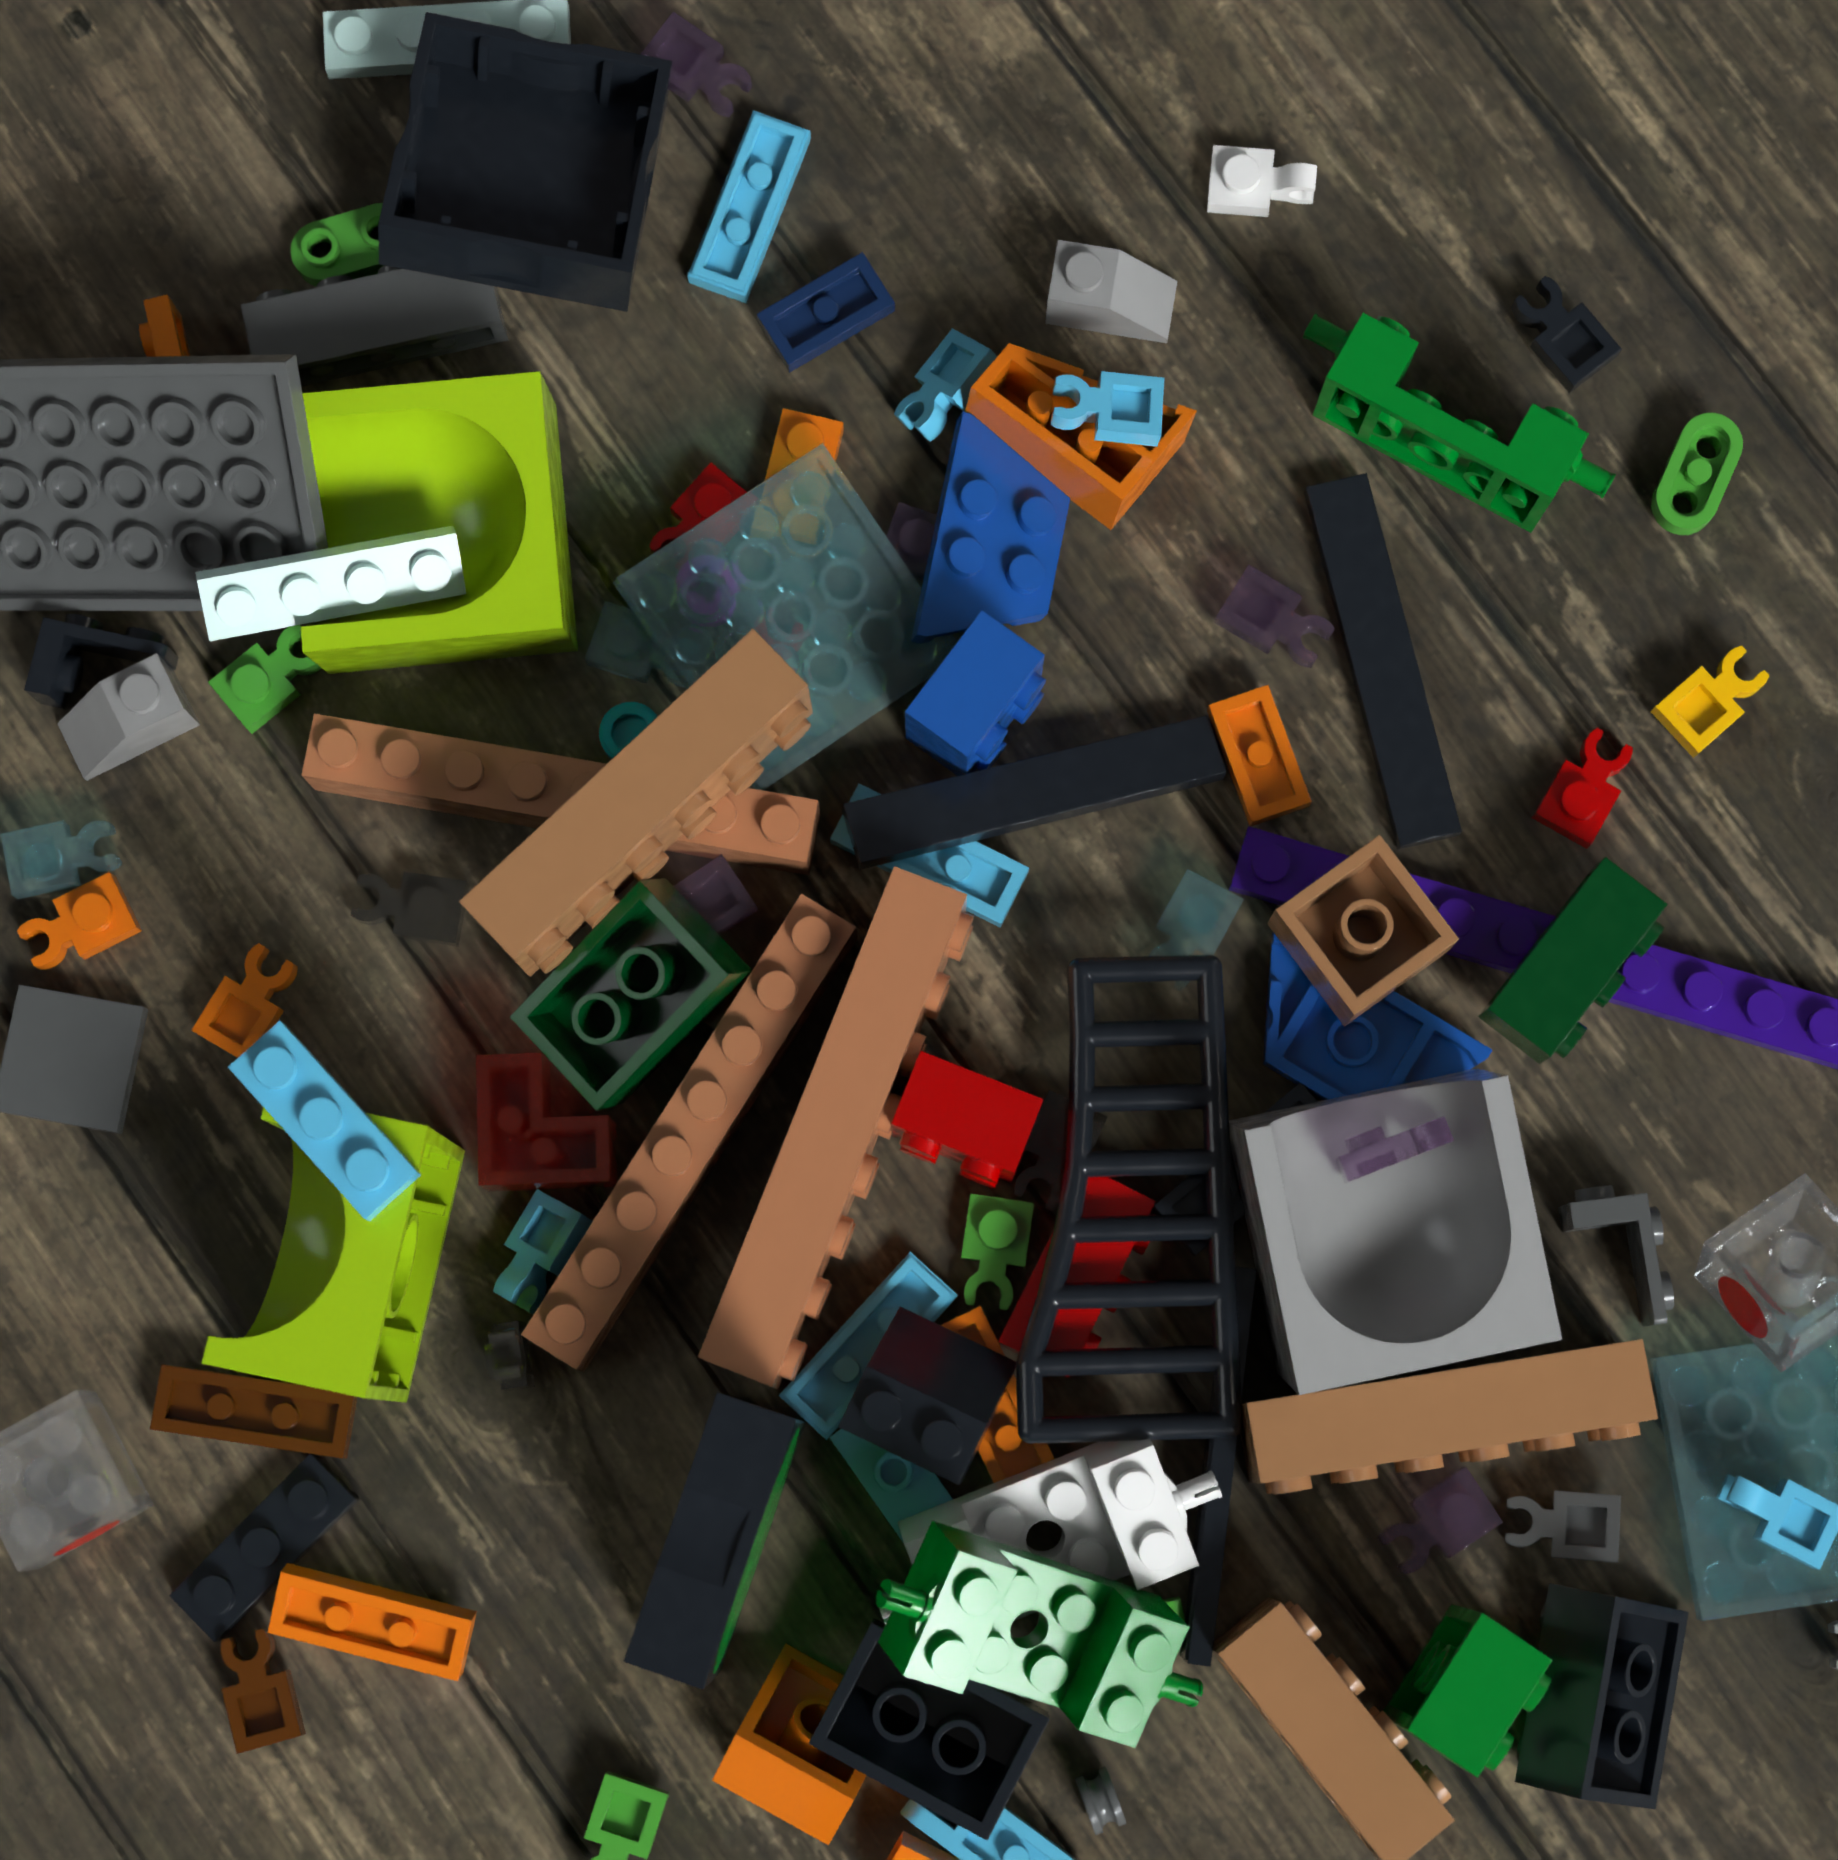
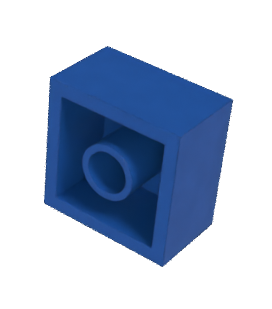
(976, 696)

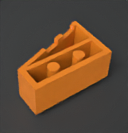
(1098, 476)

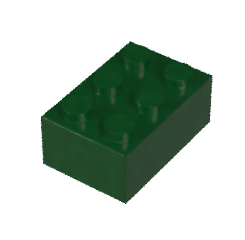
(630, 993)

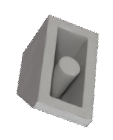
(1109, 293)
(127, 716)

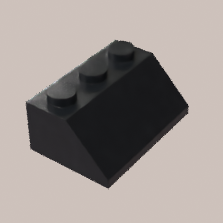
(1608, 1698)
(930, 1742)

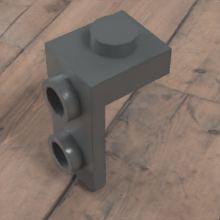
(1600, 1208)

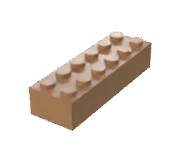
(642, 804)
(1448, 1412)

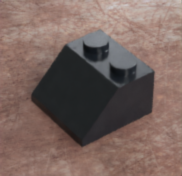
(928, 1395)

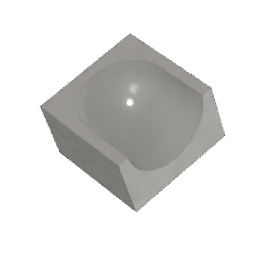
(1406, 1261)

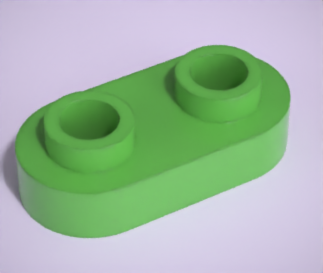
(352, 248)
(1696, 477)

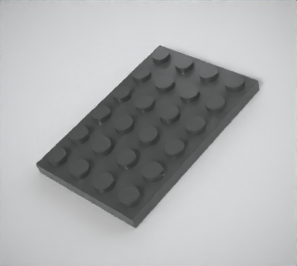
(148, 472)

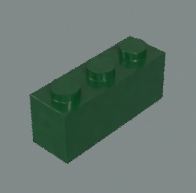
(1575, 962)

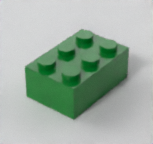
(1469, 1689)

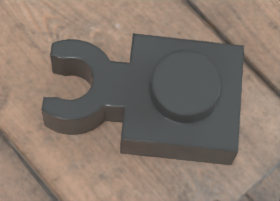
(1579, 1525)

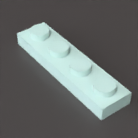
(388, 38)
(331, 583)

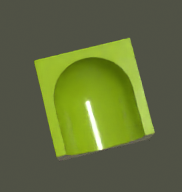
(436, 458)
(349, 1290)

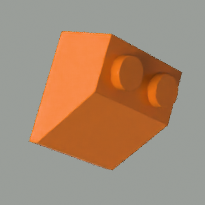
(772, 1753)

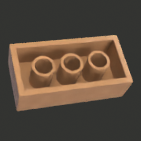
(1329, 1731)

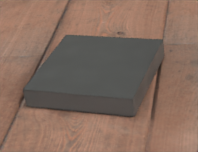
(71, 1059)

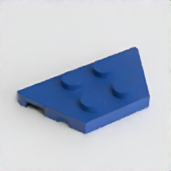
(991, 538)
(1377, 1050)

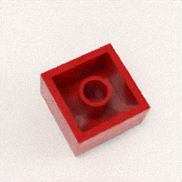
(964, 1119)

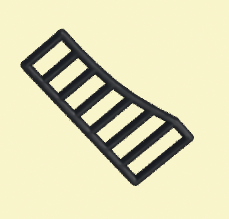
(1072, 1228)

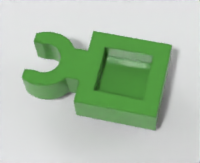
(260, 684)
(996, 1238)
(625, 1817)

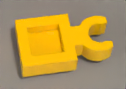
(1705, 705)

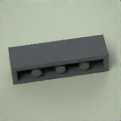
(373, 322)

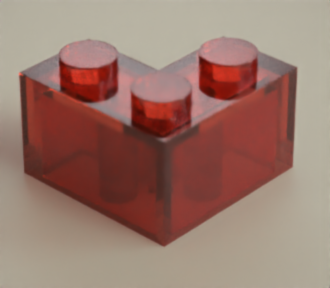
(522, 1142)

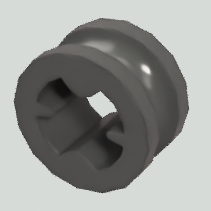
(1100, 1800)

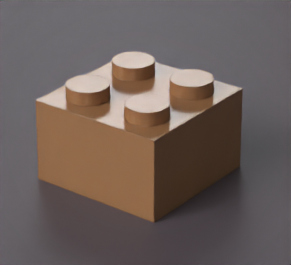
(1362, 930)

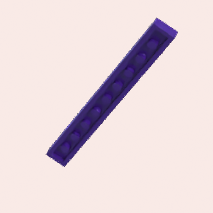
(1656, 984)

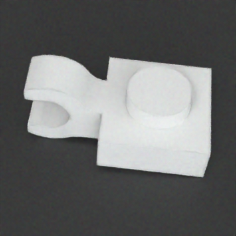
(1247, 181)

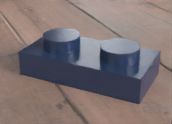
(826, 312)

